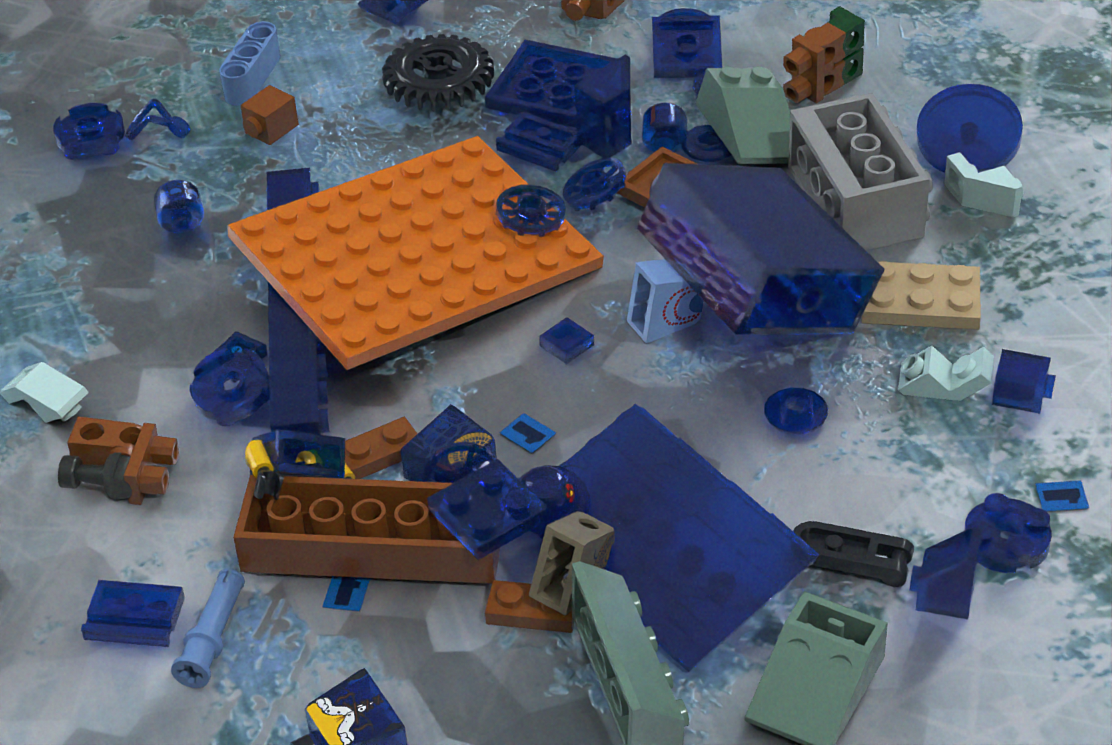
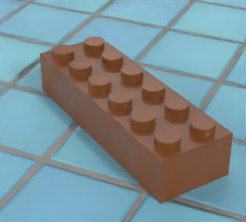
(353, 532)

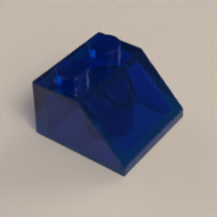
(606, 108)

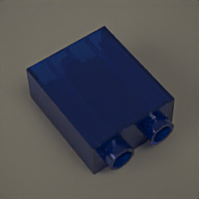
(759, 250)

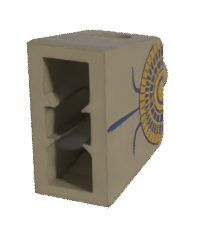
(566, 542)

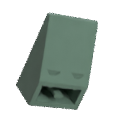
(818, 671)

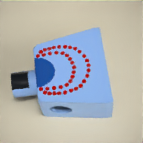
(661, 301)

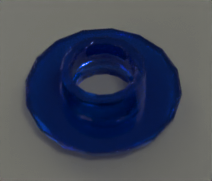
(705, 145)
(796, 421)

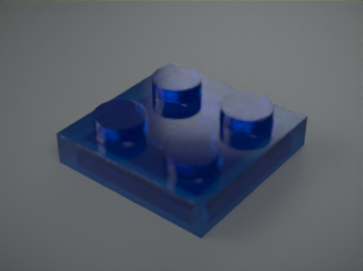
(685, 45)
(488, 509)

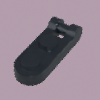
(857, 551)

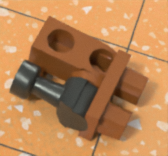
(119, 458)

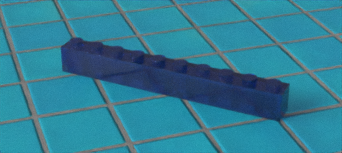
(294, 349)

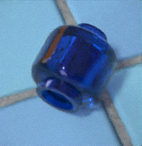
(664, 127)

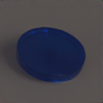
(970, 121)

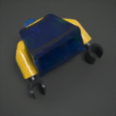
(294, 454)

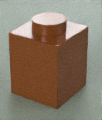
(269, 115)

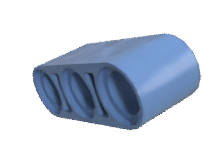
(249, 63)

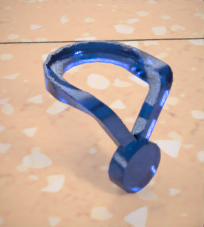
(176, 125)

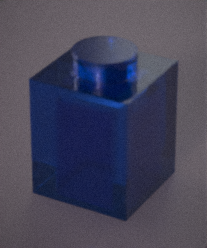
(1023, 381)

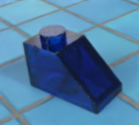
(948, 575)

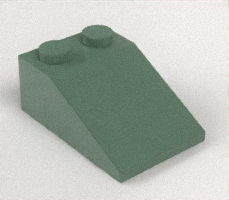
(747, 113)

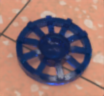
(595, 184)
(530, 209)

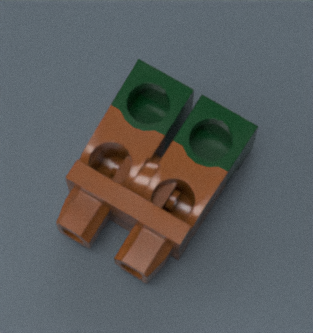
(823, 57)

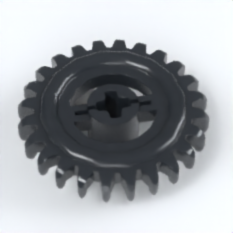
(440, 77)

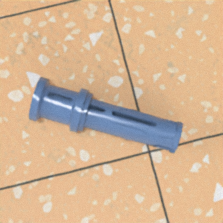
(205, 641)

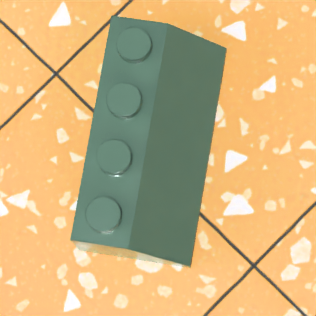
(626, 659)

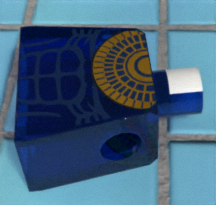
(446, 428)

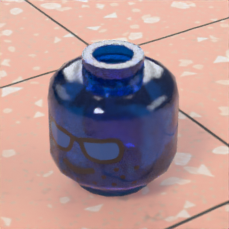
(178, 206)

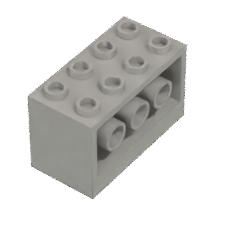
(860, 170)

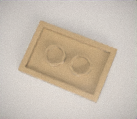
(926, 296)

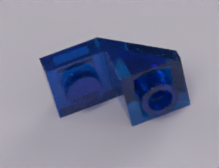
(391, 10)

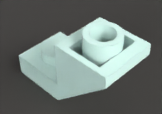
(987, 191)
(936, 377)
(46, 391)

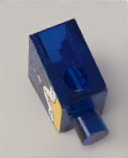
(353, 715)

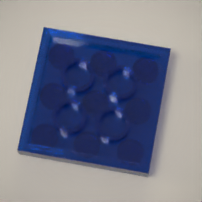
(543, 81)

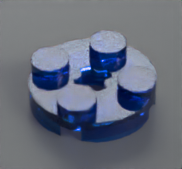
(103, 138)
(232, 404)
(1015, 516)

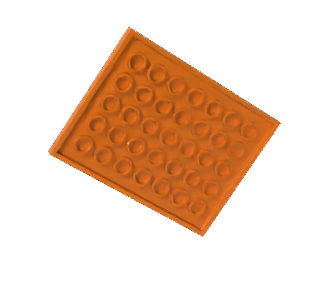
(407, 252)

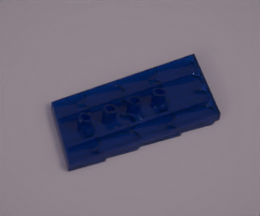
(684, 535)

